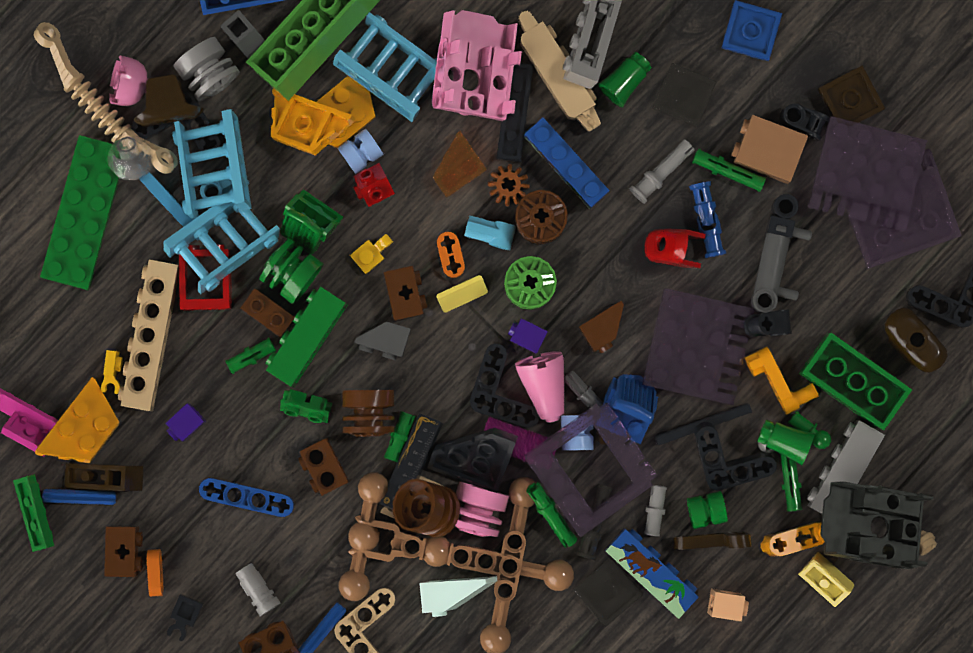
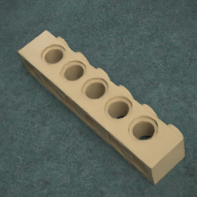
(145, 398)

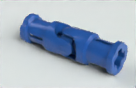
(707, 218)

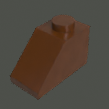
(603, 328)

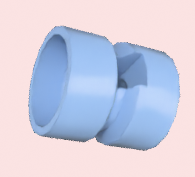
(360, 151)
(582, 441)

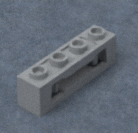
(577, 68)

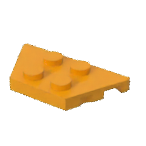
(352, 99)
(306, 123)
(82, 427)

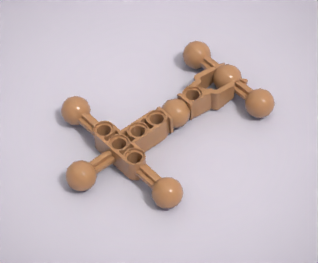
(439, 551)

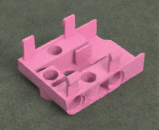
(484, 47)

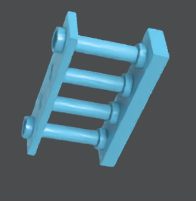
(368, 76)
(234, 172)
(198, 230)

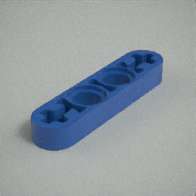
(246, 499)

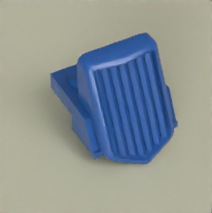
(632, 404)

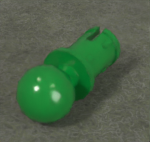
(821, 439)

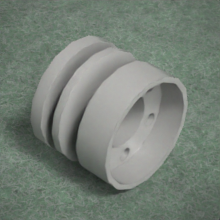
(209, 73)

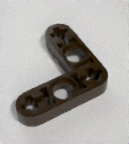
(729, 539)

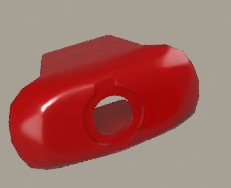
(675, 247)

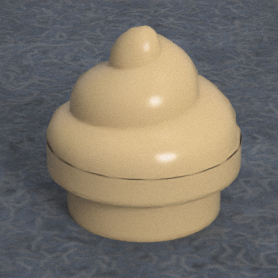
(927, 542)

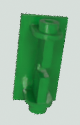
(294, 404)

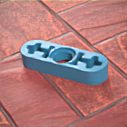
(165, 198)

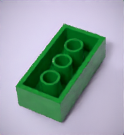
(306, 337)
(855, 381)

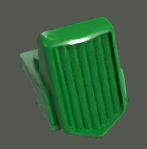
(308, 221)

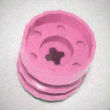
(479, 509)

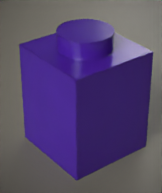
(527, 335)
(184, 423)

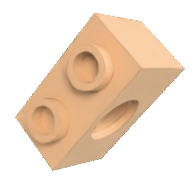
(727, 605)

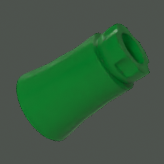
(625, 79)
(786, 440)

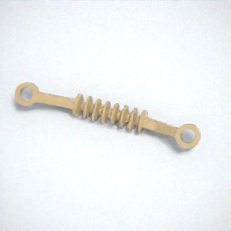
(72, 81)

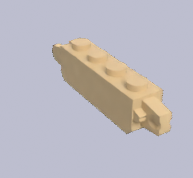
(548, 59)

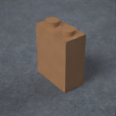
(769, 149)

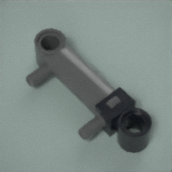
(778, 235)

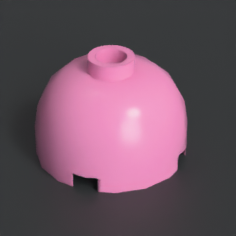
(128, 82)

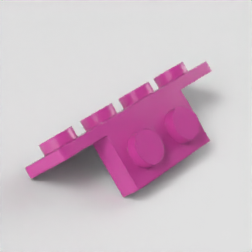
(26, 423)

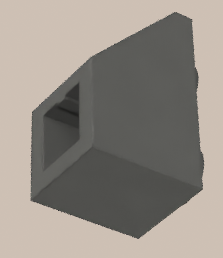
(242, 34)
(387, 338)

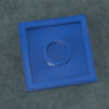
(751, 30)

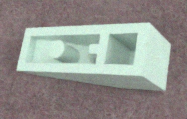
(449, 594)

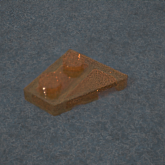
(458, 166)

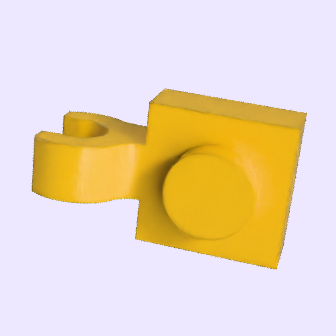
(370, 255)
(112, 365)

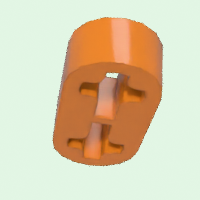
(444, 256)
(155, 572)

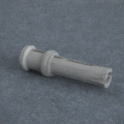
(654, 178)

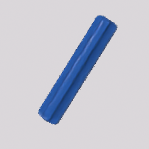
(79, 496)
(323, 629)

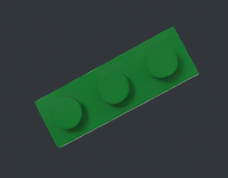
(33, 513)

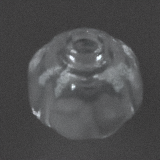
(126, 159)

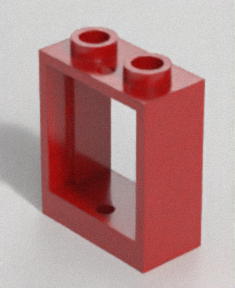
(203, 304)

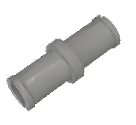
(655, 510)

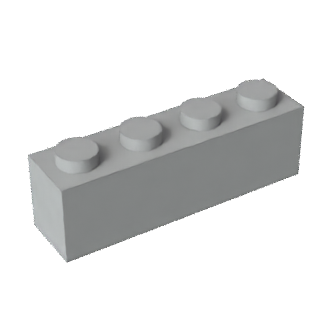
(848, 462)

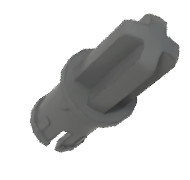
(583, 391)

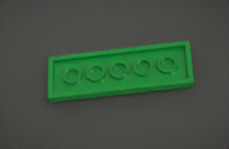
(81, 216)

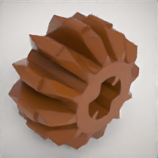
(504, 193)

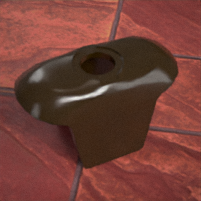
(166, 103)
(900, 327)

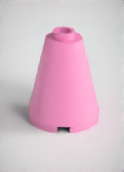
(544, 383)

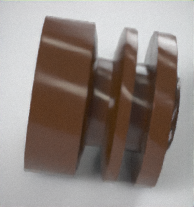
(553, 225)
(368, 411)
(426, 508)

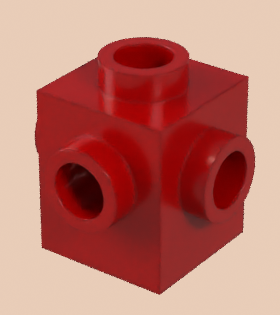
(372, 185)

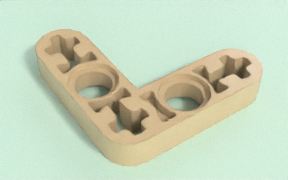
(358, 625)

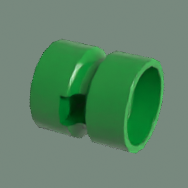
(707, 510)

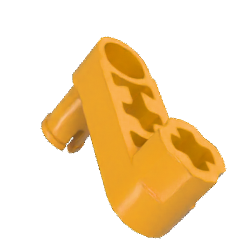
(764, 362)
(787, 542)

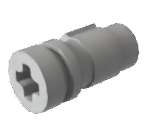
(256, 588)

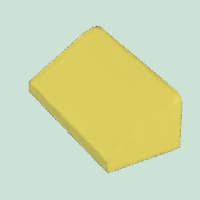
(462, 293)
(826, 579)

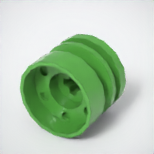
(524, 296)

